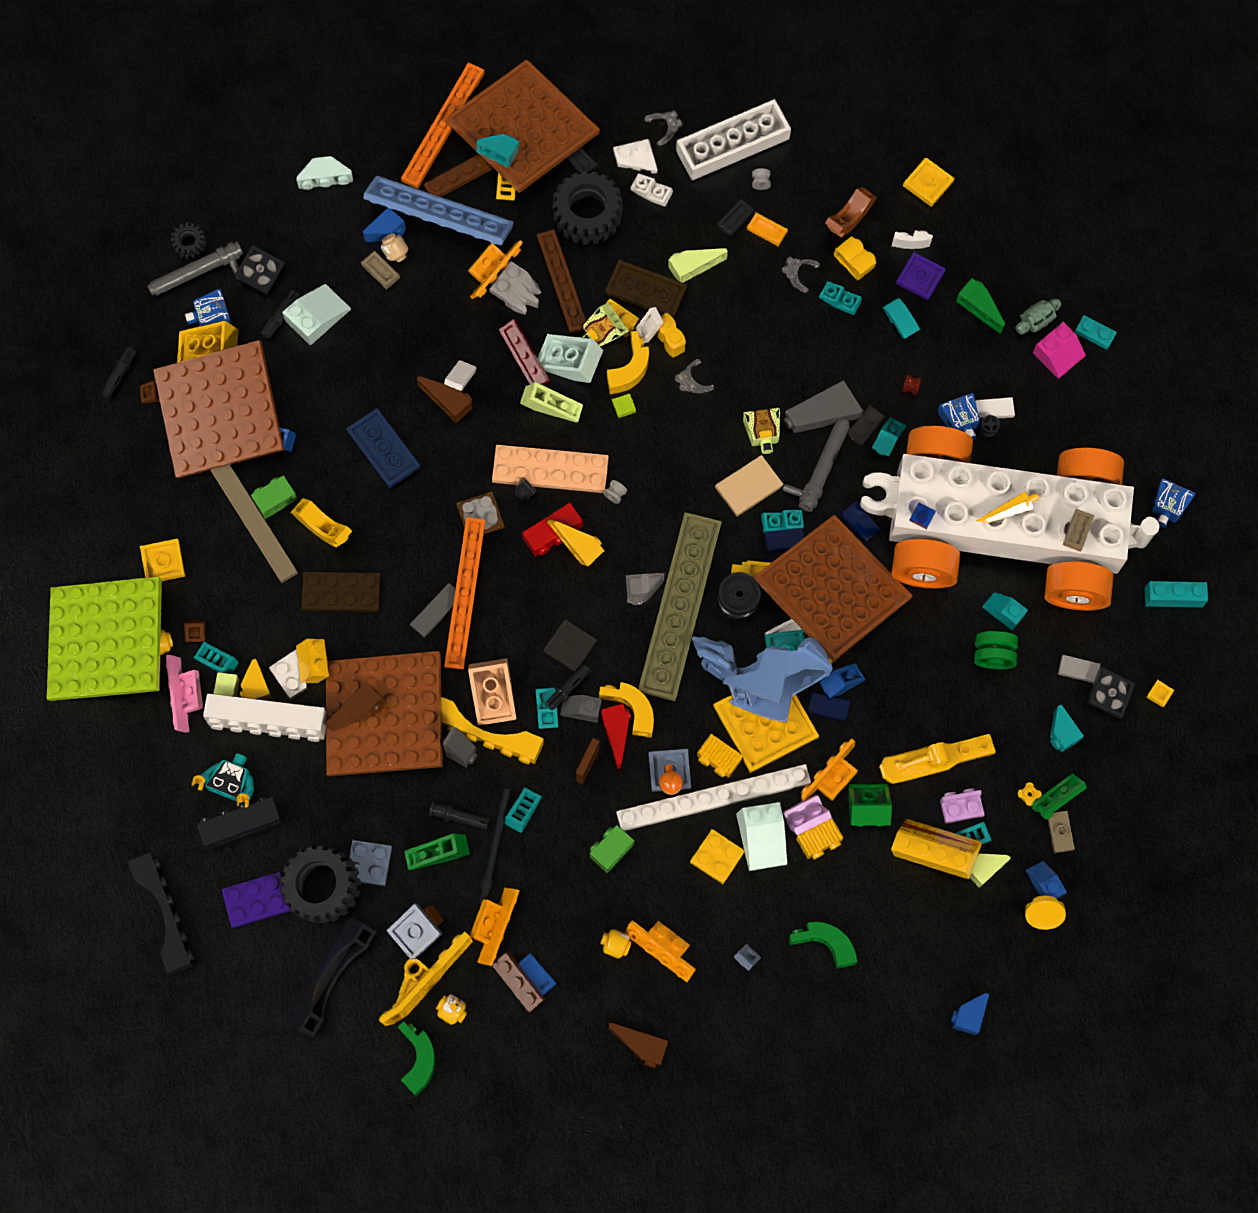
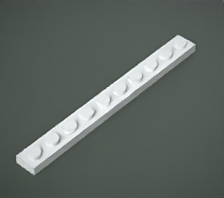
(713, 797)

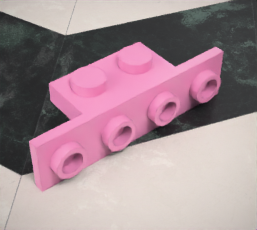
(184, 692)

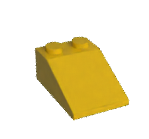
(206, 340)

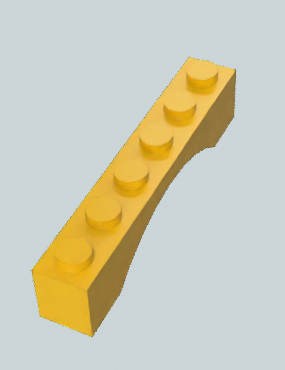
(522, 745)

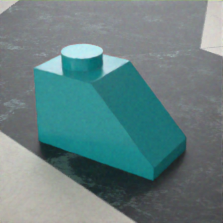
(498, 148)
(889, 437)
(1005, 609)
(1064, 730)

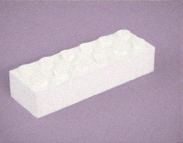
(733, 139)
(265, 717)

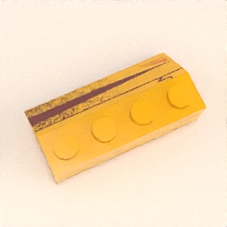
(936, 848)

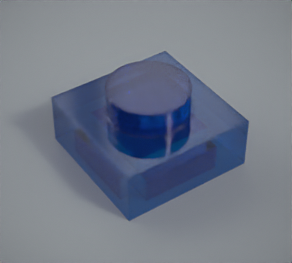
(922, 515)

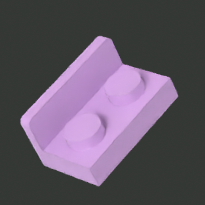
(962, 806)
(806, 815)

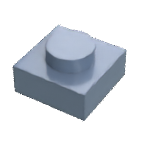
(747, 957)

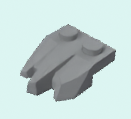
(516, 288)

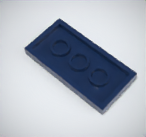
(383, 448)

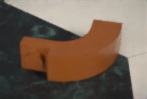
(852, 212)

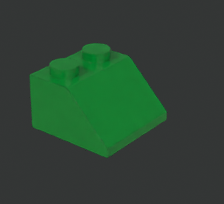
(869, 804)

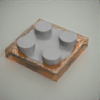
(482, 508)

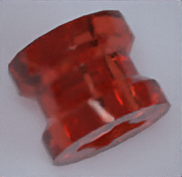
(911, 384)

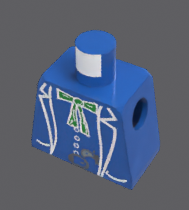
(209, 309)
(960, 414)
(1170, 501)

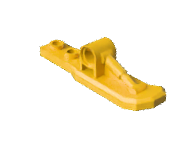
(934, 759)
(419, 984)

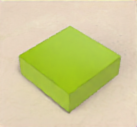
(624, 405)

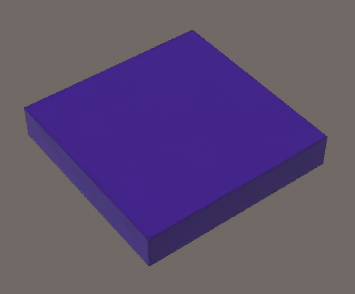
(920, 276)

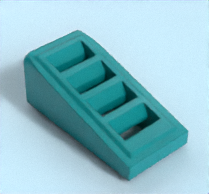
(227, 664)
(515, 819)
(982, 826)

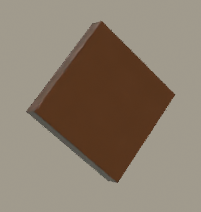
(587, 760)

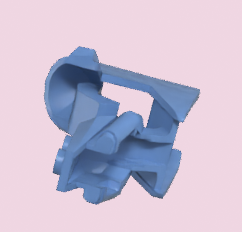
(771, 681)

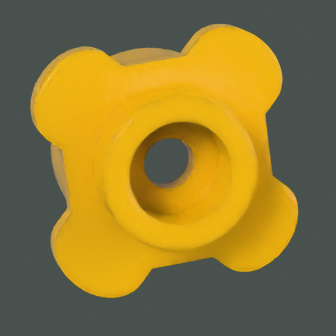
(1023, 794)

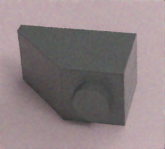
(581, 708)

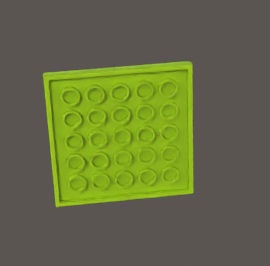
(104, 639)

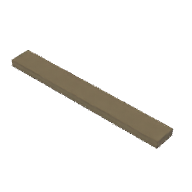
(254, 523)

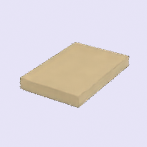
(749, 485)

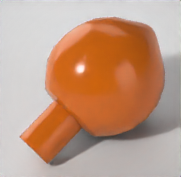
(670, 781)

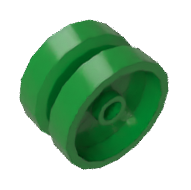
(996, 650)

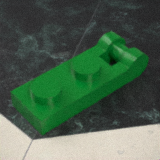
(1058, 796)

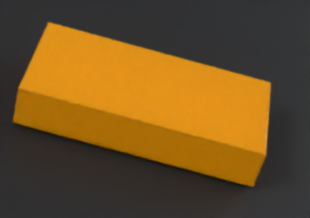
(767, 229)

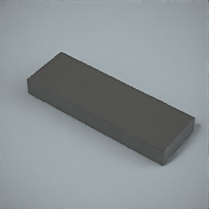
(435, 611)

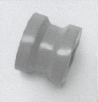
(761, 179)
(615, 491)

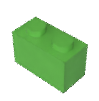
(273, 496)
(611, 848)

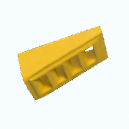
(504, 197)

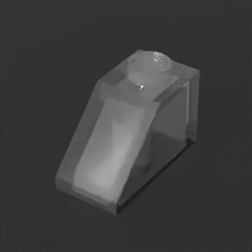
(642, 587)

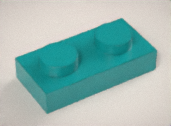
(1095, 332)

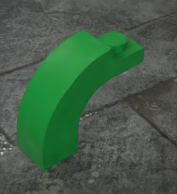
(832, 937)
(424, 1066)

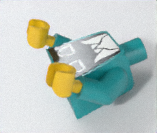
(228, 780)

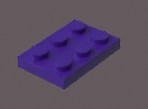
(255, 900)

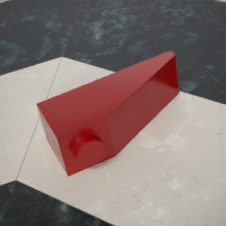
(616, 727)

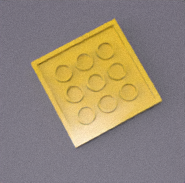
(764, 739)

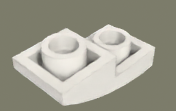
(651, 190)
(920, 240)

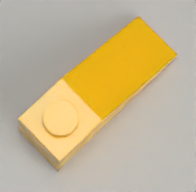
(583, 546)

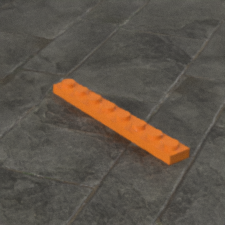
(440, 128)
(464, 593)

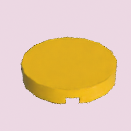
(1045, 912)

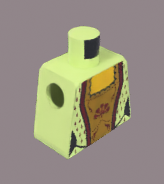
(604, 325)
(763, 428)

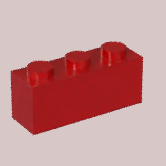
(542, 536)

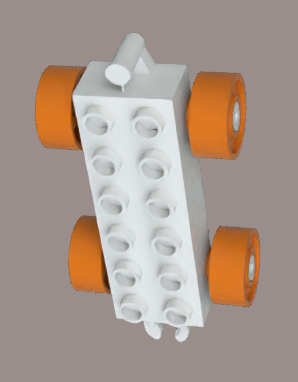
(941, 476)

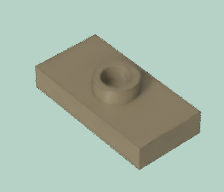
(380, 270)
(1078, 530)
(1061, 832)

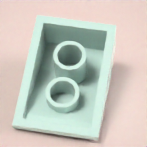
(315, 313)
(570, 357)
(763, 836)

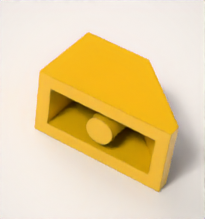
(254, 684)

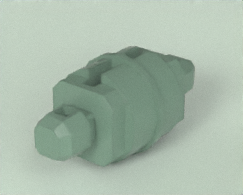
(1038, 316)

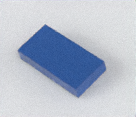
(537, 974)

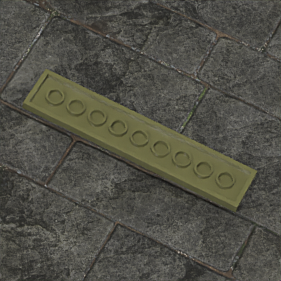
(679, 606)

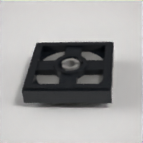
(259, 269)
(1110, 693)

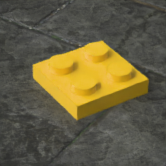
(928, 182)
(163, 560)
(717, 856)

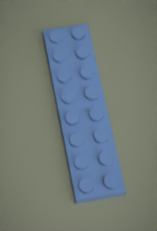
(438, 210)

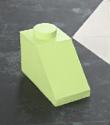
(986, 866)

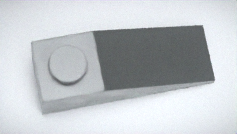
(459, 748)

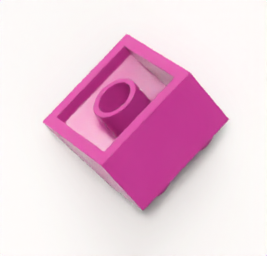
(1059, 350)

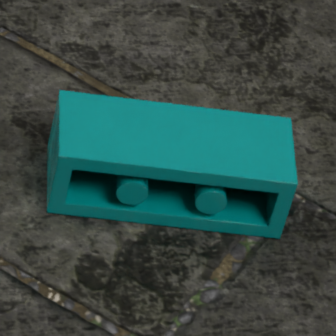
(1176, 594)

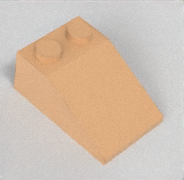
(492, 691)

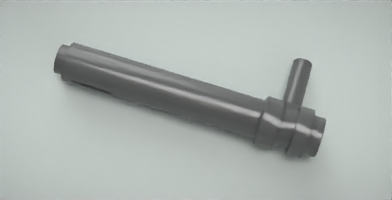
(220, 257)
(813, 490)

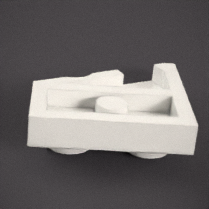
(635, 156)
(288, 676)

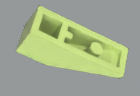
(693, 262)
(550, 402)

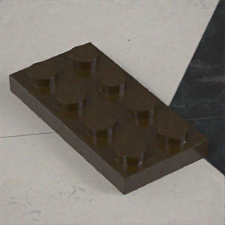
(645, 288)
(341, 592)

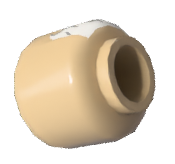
(394, 247)

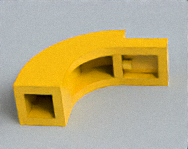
(631, 374)
(320, 524)
(636, 702)

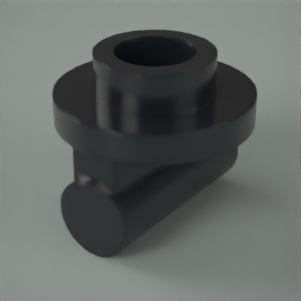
(524, 489)

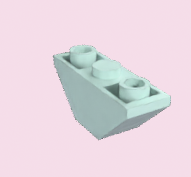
(323, 173)

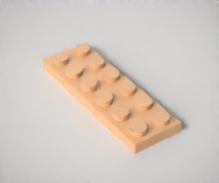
(550, 468)

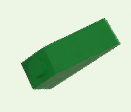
(979, 302)
(437, 851)

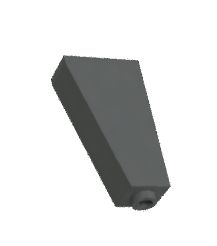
(824, 409)

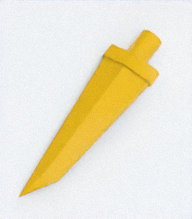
(1014, 506)

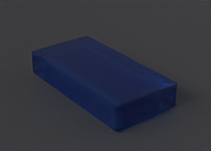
(860, 522)
(783, 539)
(828, 707)

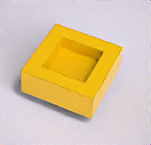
(1160, 693)

